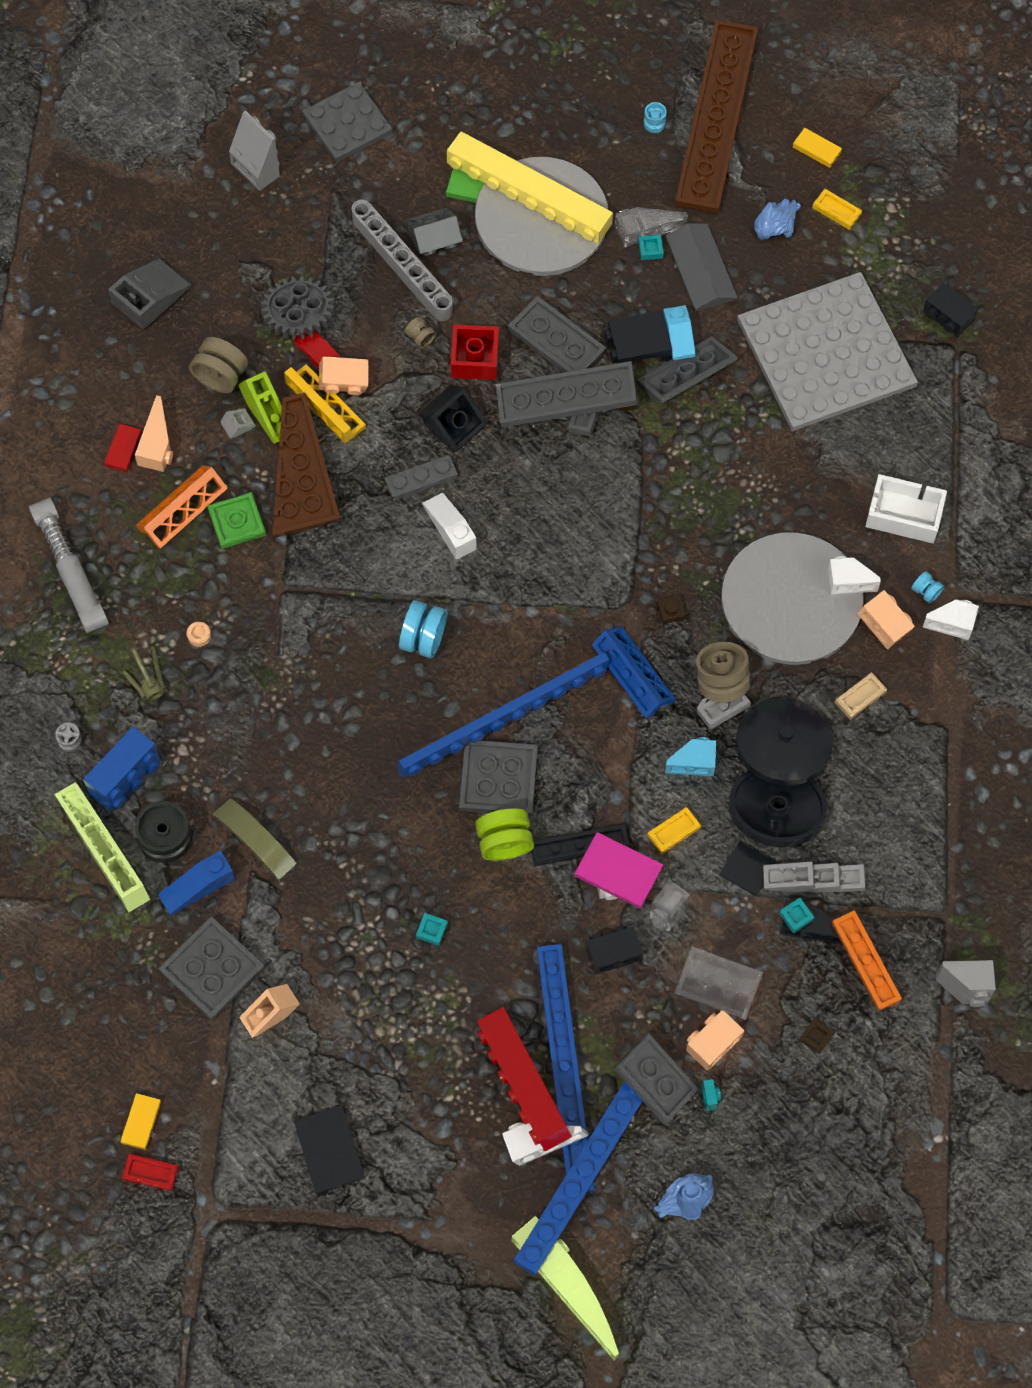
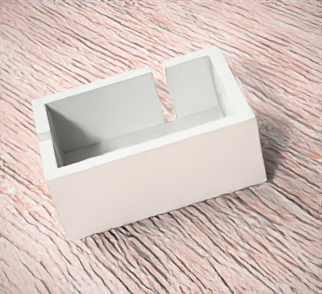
(900, 512)

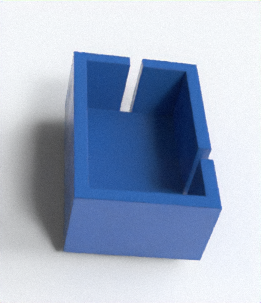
(122, 770)

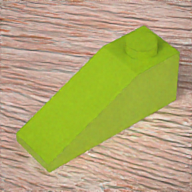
(263, 403)

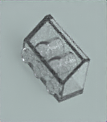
(718, 982)

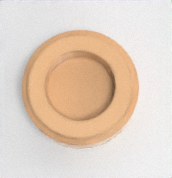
(198, 634)

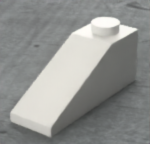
(451, 525)
(523, 1148)

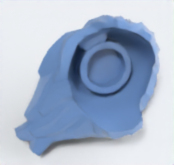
(776, 219)
(686, 1196)

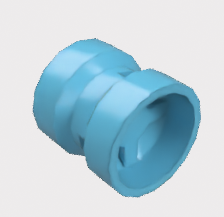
(655, 117)
(927, 587)

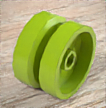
(504, 834)

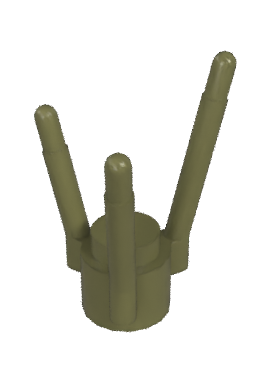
(151, 687)

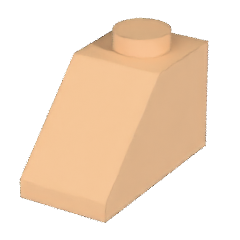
(269, 1009)

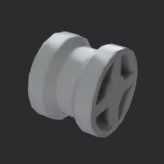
(66, 732)

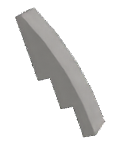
(814, 878)

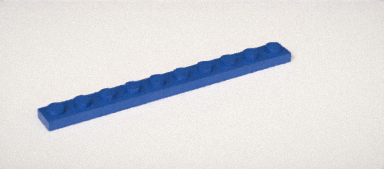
(498, 718)
(562, 1046)
(578, 1180)

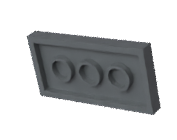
(556, 337)

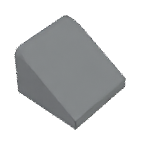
(237, 422)

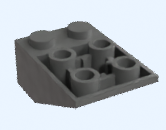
(147, 292)

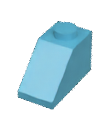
(679, 332)
(694, 758)

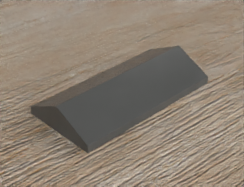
(700, 266)
(681, 374)

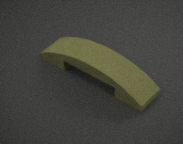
(255, 838)

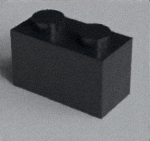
(950, 310)
(614, 949)

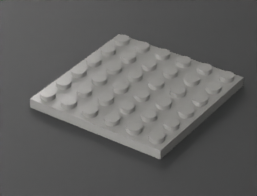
(826, 351)

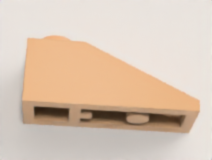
(154, 445)

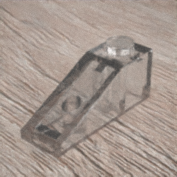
(647, 222)

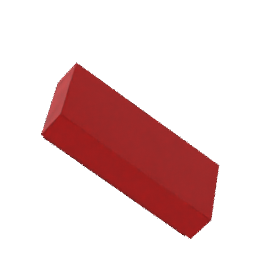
(123, 448)
(150, 1172)

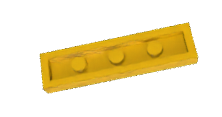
(321, 407)

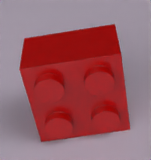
(474, 352)

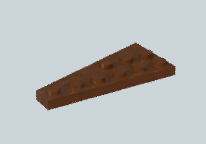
(302, 481)

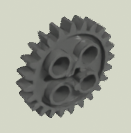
(297, 307)

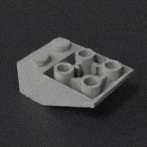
(254, 152)

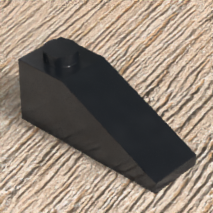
(817, 930)

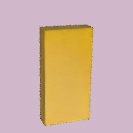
(817, 147)
(837, 209)
(674, 830)
(140, 1121)

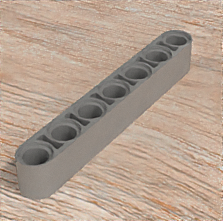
(404, 269)

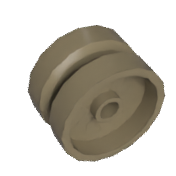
(218, 365)
(723, 672)

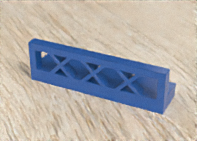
(631, 671)

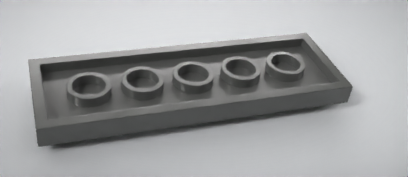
(566, 394)

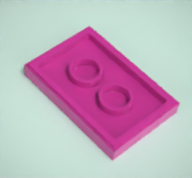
(618, 870)

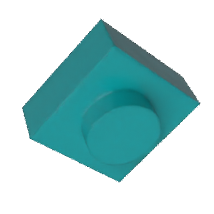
(650, 247)
(796, 915)
(431, 929)
(710, 1094)

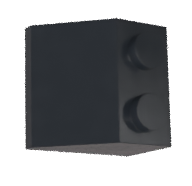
(453, 417)

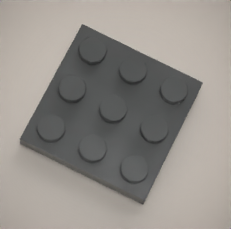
(347, 122)
(498, 777)
(211, 968)

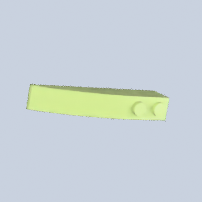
(102, 847)
(572, 1288)

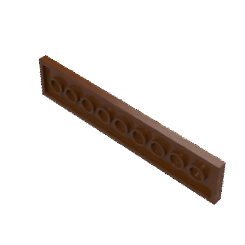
(716, 116)

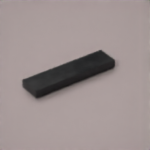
(573, 845)

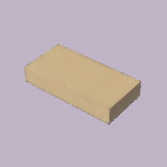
(860, 696)

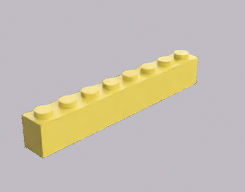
(529, 187)

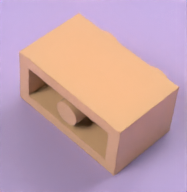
(343, 375)
(886, 619)
(714, 1039)

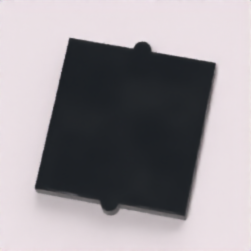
(746, 868)

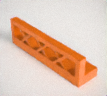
(174, 502)
(866, 961)

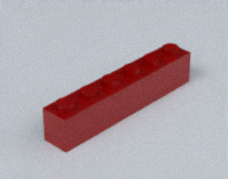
(524, 1080)

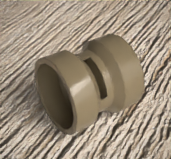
(420, 332)

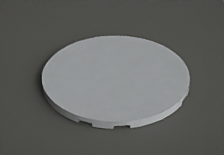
(525, 237)
(782, 600)

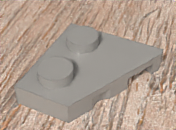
(715, 713)

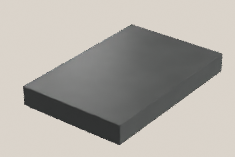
(656, 1078)

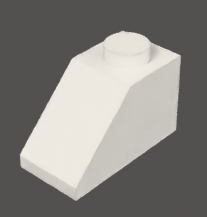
(851, 576)
(953, 619)

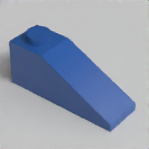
(197, 883)

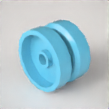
(423, 629)

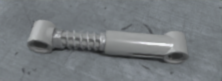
(69, 567)

